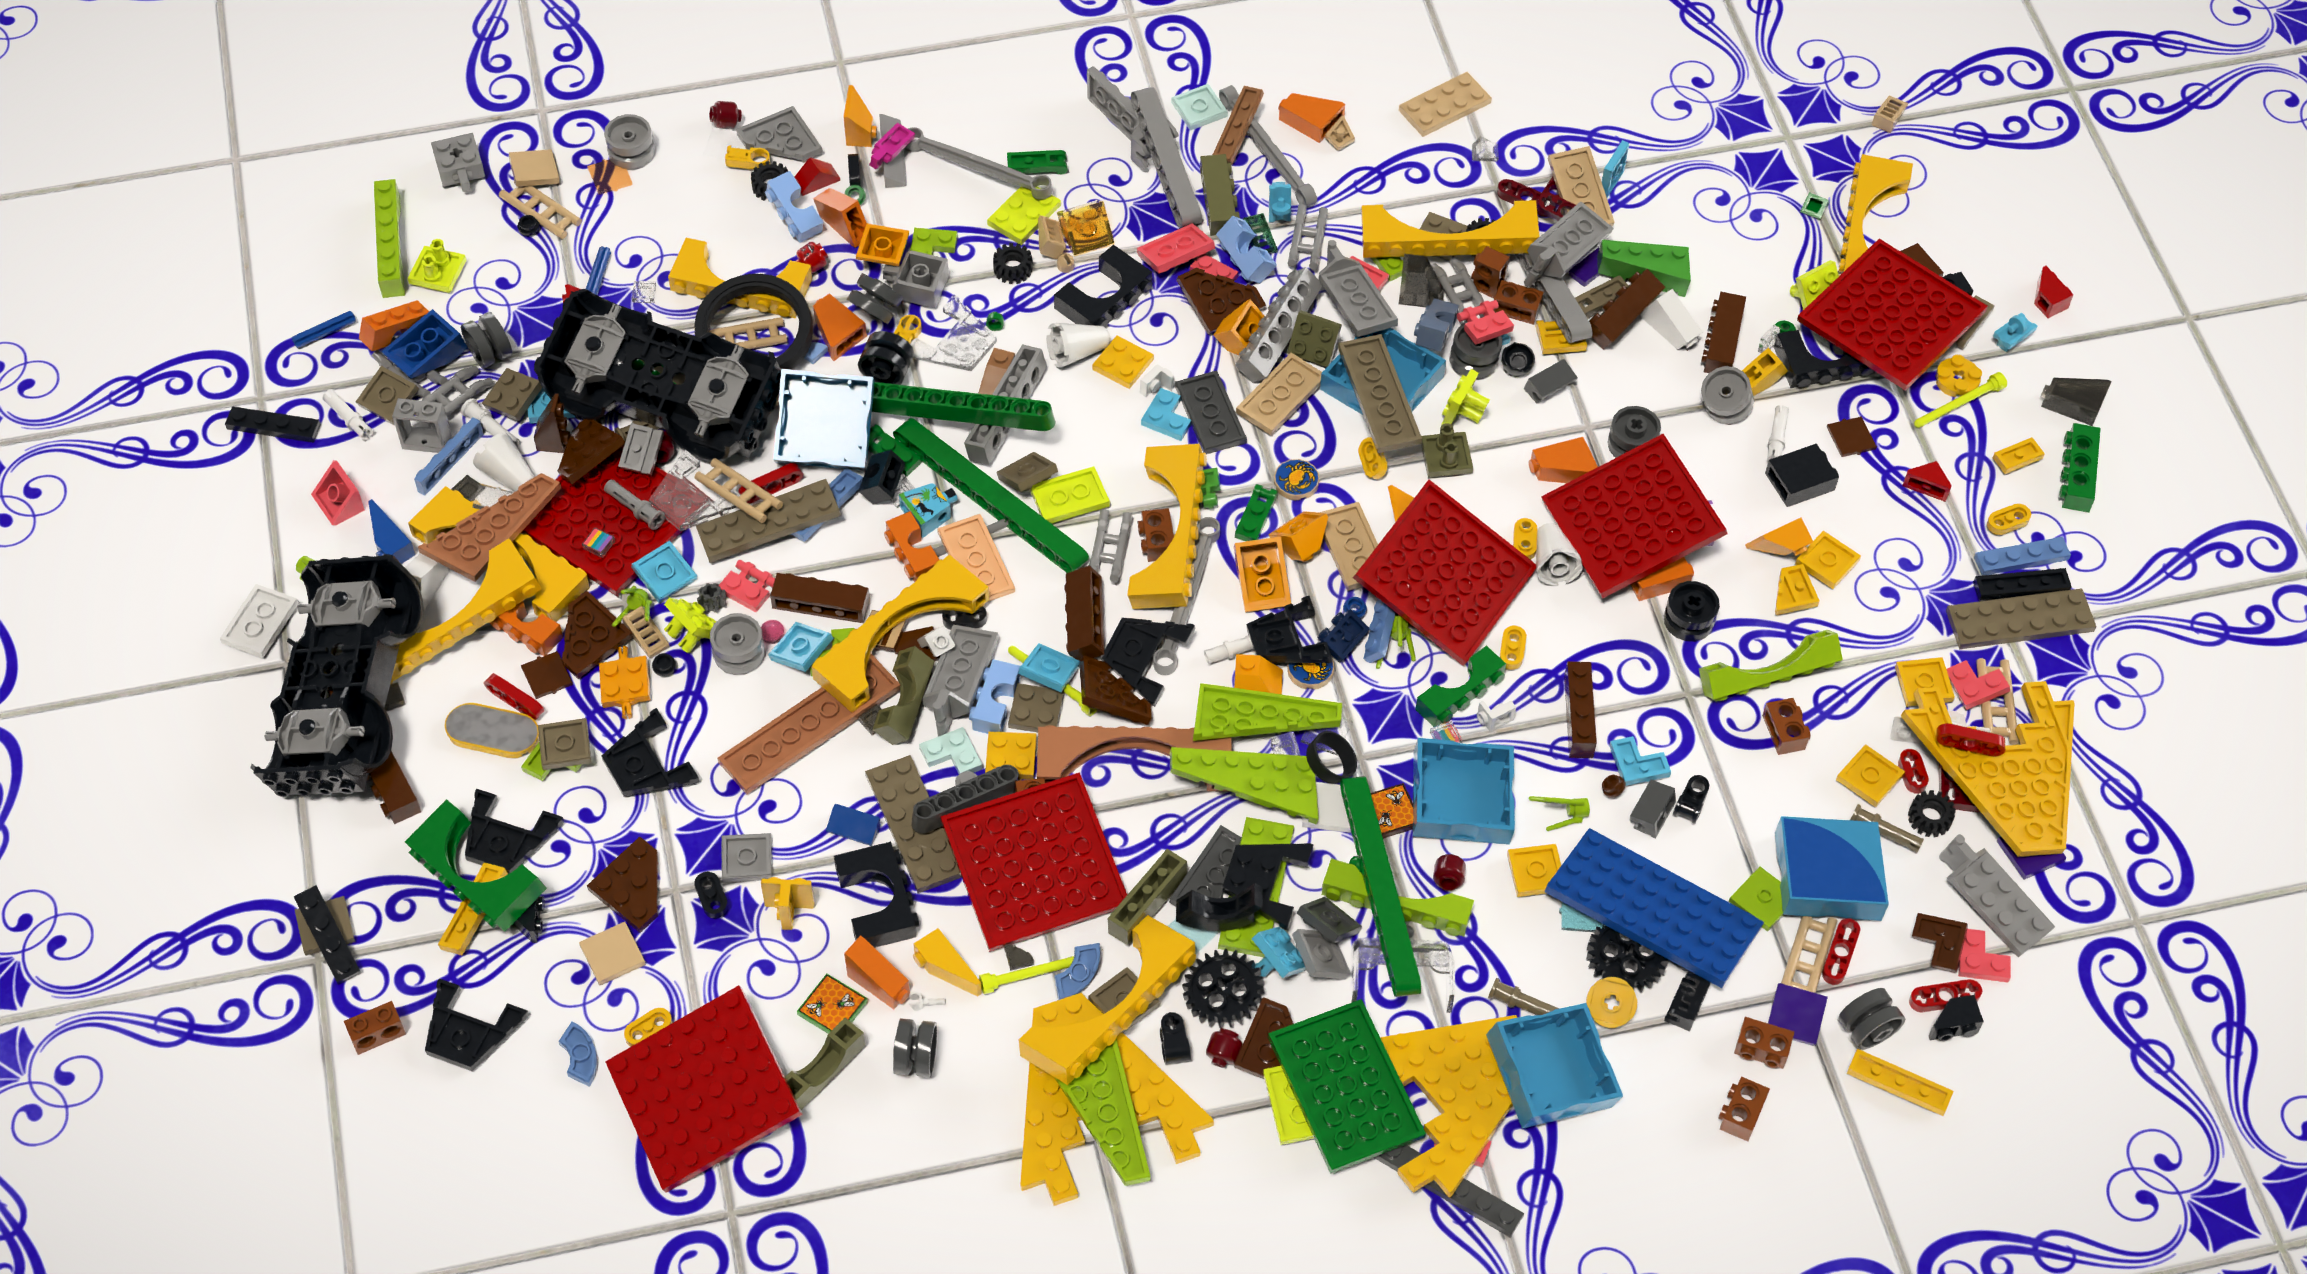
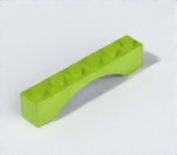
(387, 238)
(1815, 651)
(1444, 913)

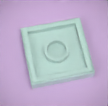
(1199, 107)

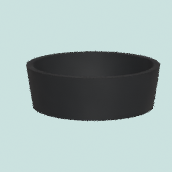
(1343, 750)

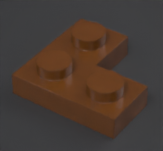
(1948, 937)

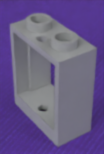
(413, 437)

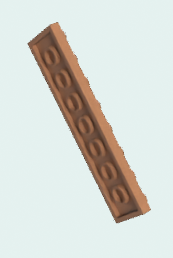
(800, 731)

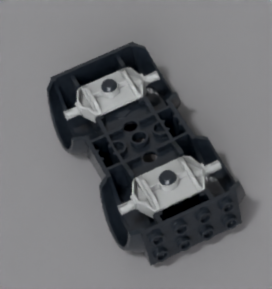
(709, 414)
(341, 738)

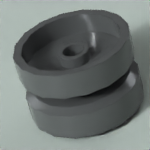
(876, 295)
(486, 340)
(1479, 357)
(1632, 428)
(1871, 1018)
(913, 1048)

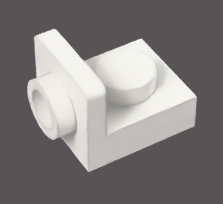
(1154, 379)
(937, 641)
(1498, 716)

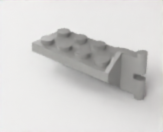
(1566, 243)
(1355, 294)
(959, 674)
(1995, 896)

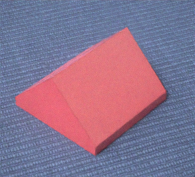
(337, 495)

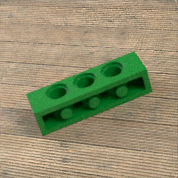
(2080, 467)

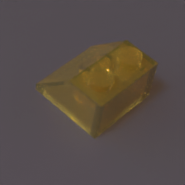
(1085, 227)

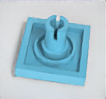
(1278, 953)

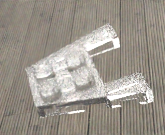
(963, 345)
(682, 500)

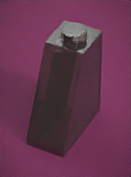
(1419, 282)
(2076, 397)

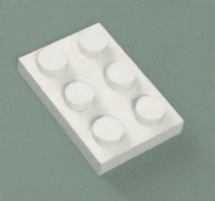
(259, 620)

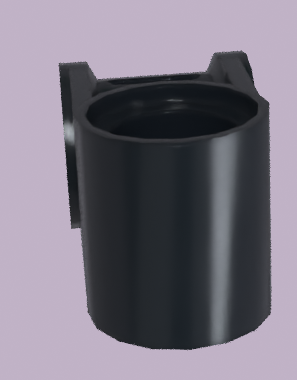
(1692, 802)
(1174, 1041)

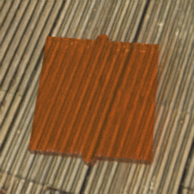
(608, 176)

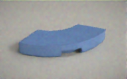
(1080, 972)
(581, 1052)

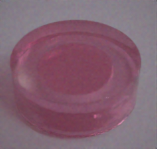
(772, 631)

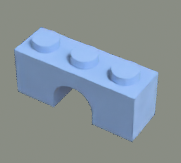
(801, 222)
(1235, 239)
(999, 681)

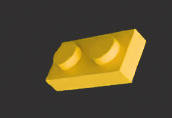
(2018, 455)

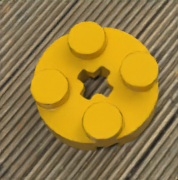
(1957, 366)
(1624, 994)

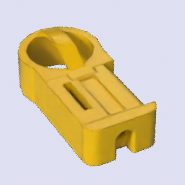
(743, 157)
(905, 333)

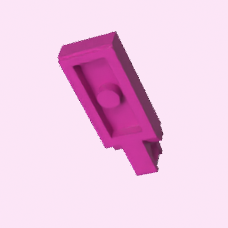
(891, 145)

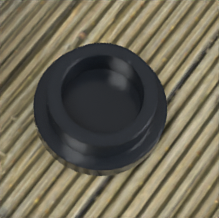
(528, 225)
(664, 664)

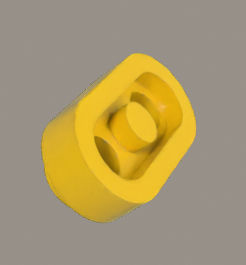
(1372, 461)
(2006, 519)
(1525, 537)
(1513, 649)
(647, 1025)

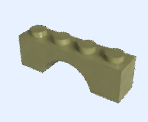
(913, 671)
(838, 1050)

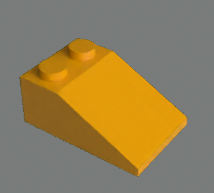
(1262, 574)

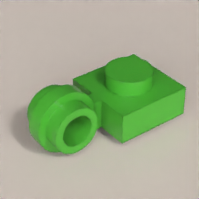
(1211, 484)

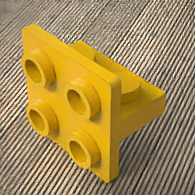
(787, 896)

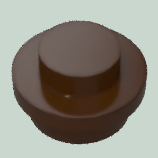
(1613, 786)

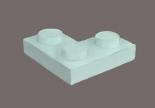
(952, 746)

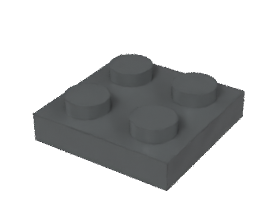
(1328, 920)

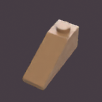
(995, 370)

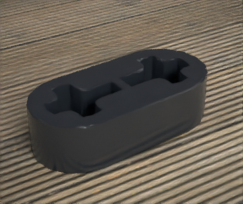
(854, 170)
(964, 618)

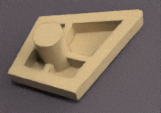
(1340, 134)

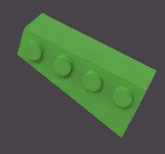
(1666, 262)

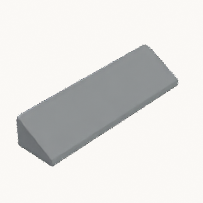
(894, 170)

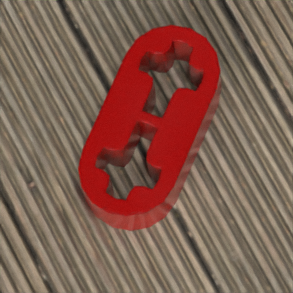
(1917, 769)

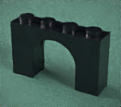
(1122, 269)
(1808, 370)
(879, 865)

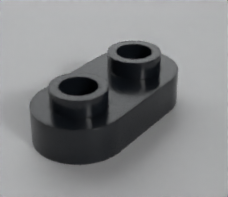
(711, 896)

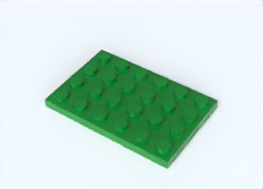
(1346, 1086)

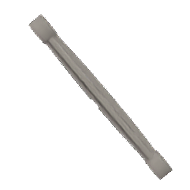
(981, 164)
(1304, 193)
(1181, 614)

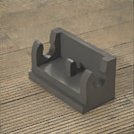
(1550, 380)
(1653, 808)

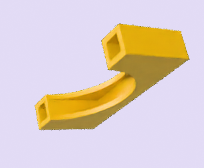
(693, 277)

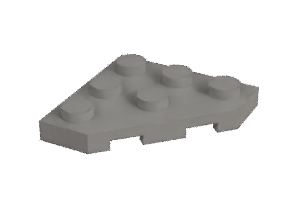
(781, 135)

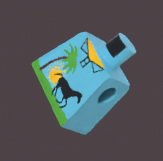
(928, 506)

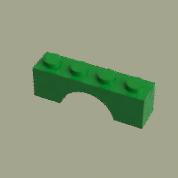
(1440, 703)

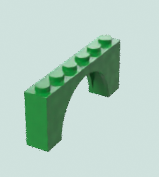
(499, 899)

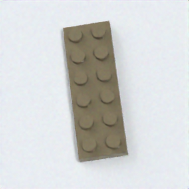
(1379, 393)
(741, 532)
(2020, 618)
(925, 855)

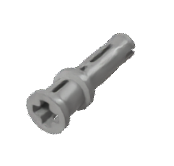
(641, 509)

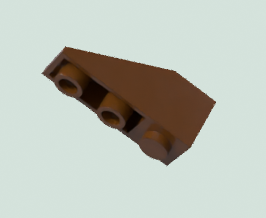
(551, 428)

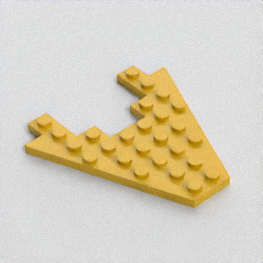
(2025, 787)
(1467, 1088)
(1053, 1121)

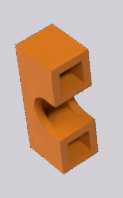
(379, 328)
(902, 534)
(537, 635)

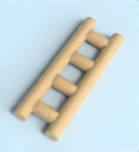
(542, 218)
(750, 328)
(741, 501)
(2009, 709)
(1820, 949)

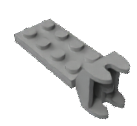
(1120, 112)

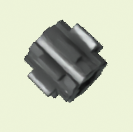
(711, 597)

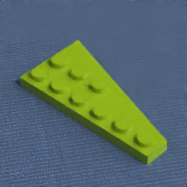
(1244, 712)
(1256, 777)
(1108, 1113)

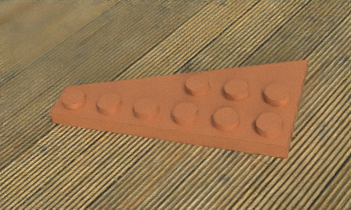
(468, 544)

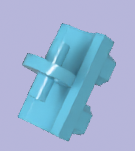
(1279, 201)
(2014, 331)

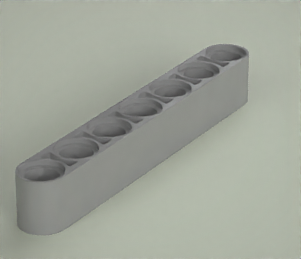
(1166, 157)
(1560, 304)

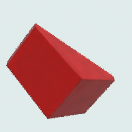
(815, 175)
(1928, 480)

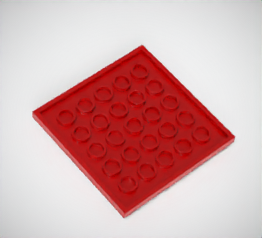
(1892, 314)
(586, 506)
(1634, 515)
(1445, 572)
(1034, 861)
(703, 1088)

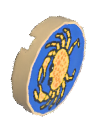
(1296, 479)
(1310, 674)

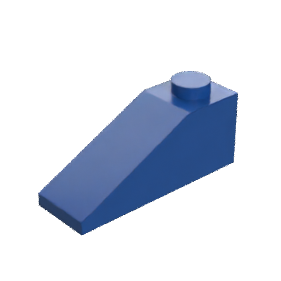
(388, 536)

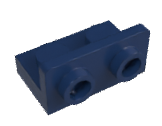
(1343, 634)

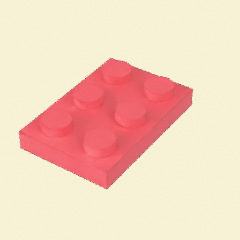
(1175, 248)

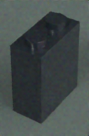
(1802, 475)

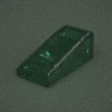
(1260, 220)

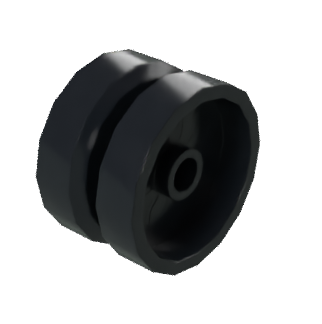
(886, 357)
(1691, 611)

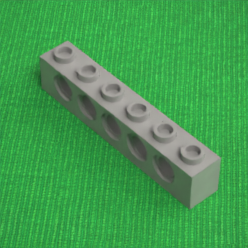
(1278, 324)
(1018, 383)

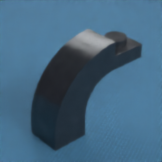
(1219, 913)

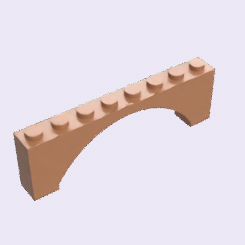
(1067, 748)

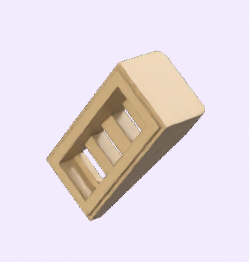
(1887, 117)
(1050, 241)
(634, 621)

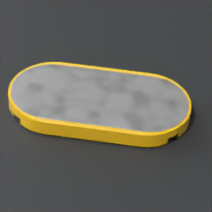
(492, 730)

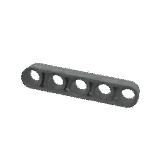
(975, 791)

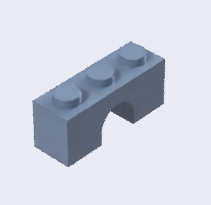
(1436, 324)

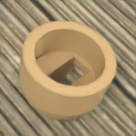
(1062, 264)

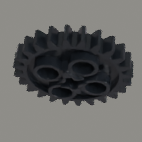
(1626, 955)
(1233, 1006)

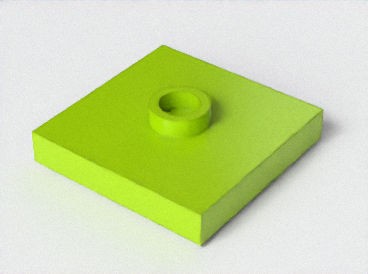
(1760, 897)

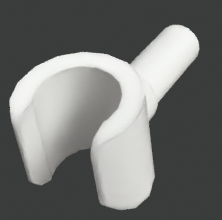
(924, 1001)

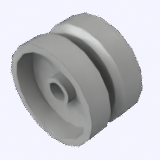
(629, 141)
(1727, 395)
(737, 643)

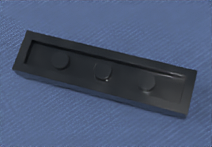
(272, 424)
(2021, 583)
(327, 934)

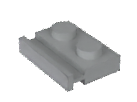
(641, 449)

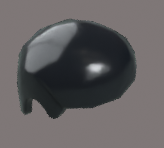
(1518, 359)

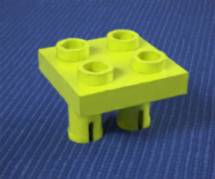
(437, 267)
(1814, 282)
(1465, 400)
(692, 618)

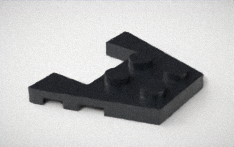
(1277, 639)
(1133, 650)
(636, 765)
(501, 842)
(1261, 866)
(462, 1038)

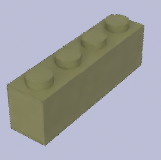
(1218, 191)
(1147, 895)

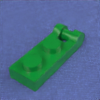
(1038, 161)
(886, 443)
(1256, 514)

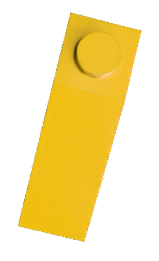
(1764, 371)
(944, 962)

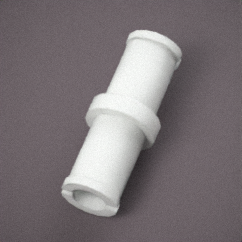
(1228, 649)

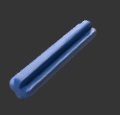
(598, 269)
(323, 329)

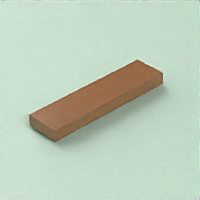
(1239, 122)

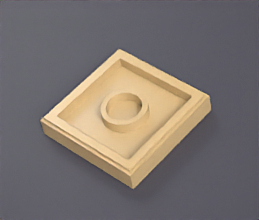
(533, 168)
(612, 953)

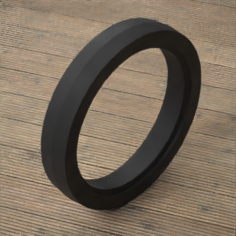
(761, 284)

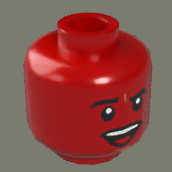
(813, 255)

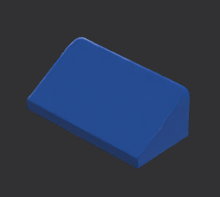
(853, 824)

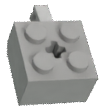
(458, 160)
(919, 278)

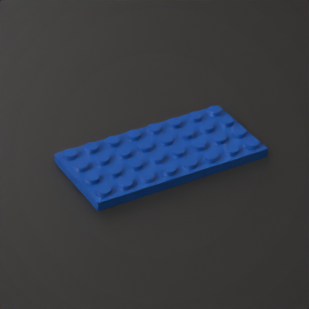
(1655, 907)

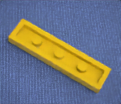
(465, 920)
(1900, 1082)

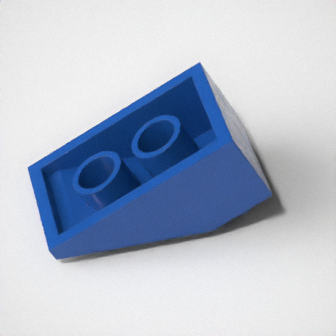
(425, 346)

